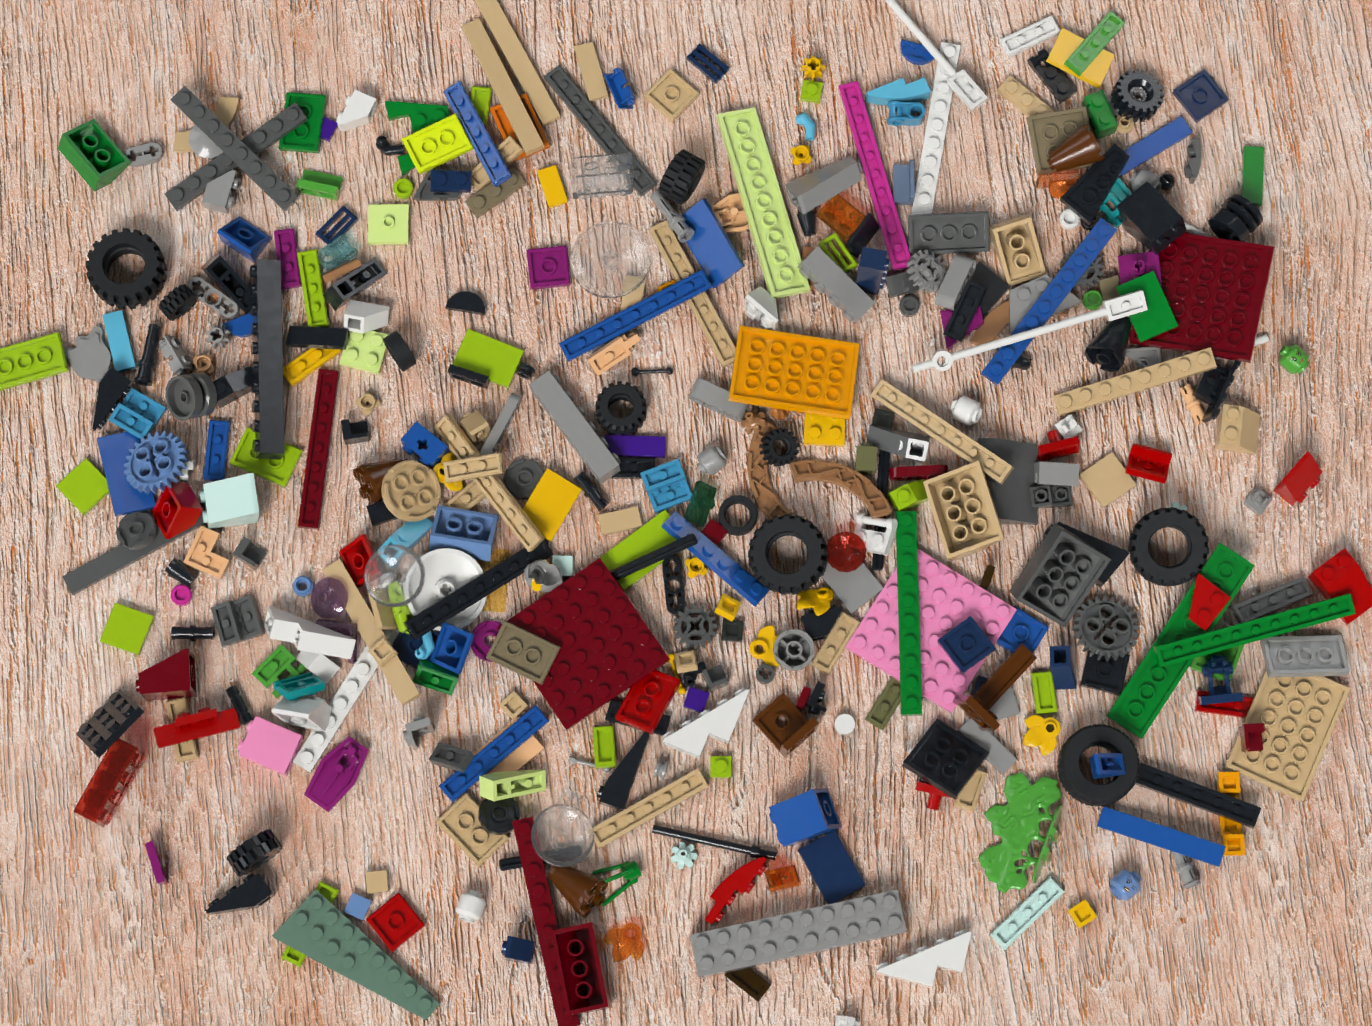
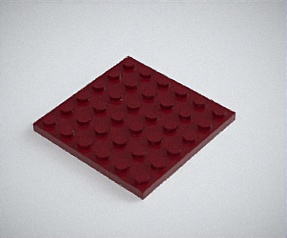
(1214, 294)
(600, 642)

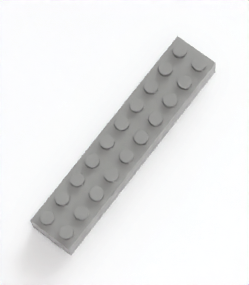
(797, 934)

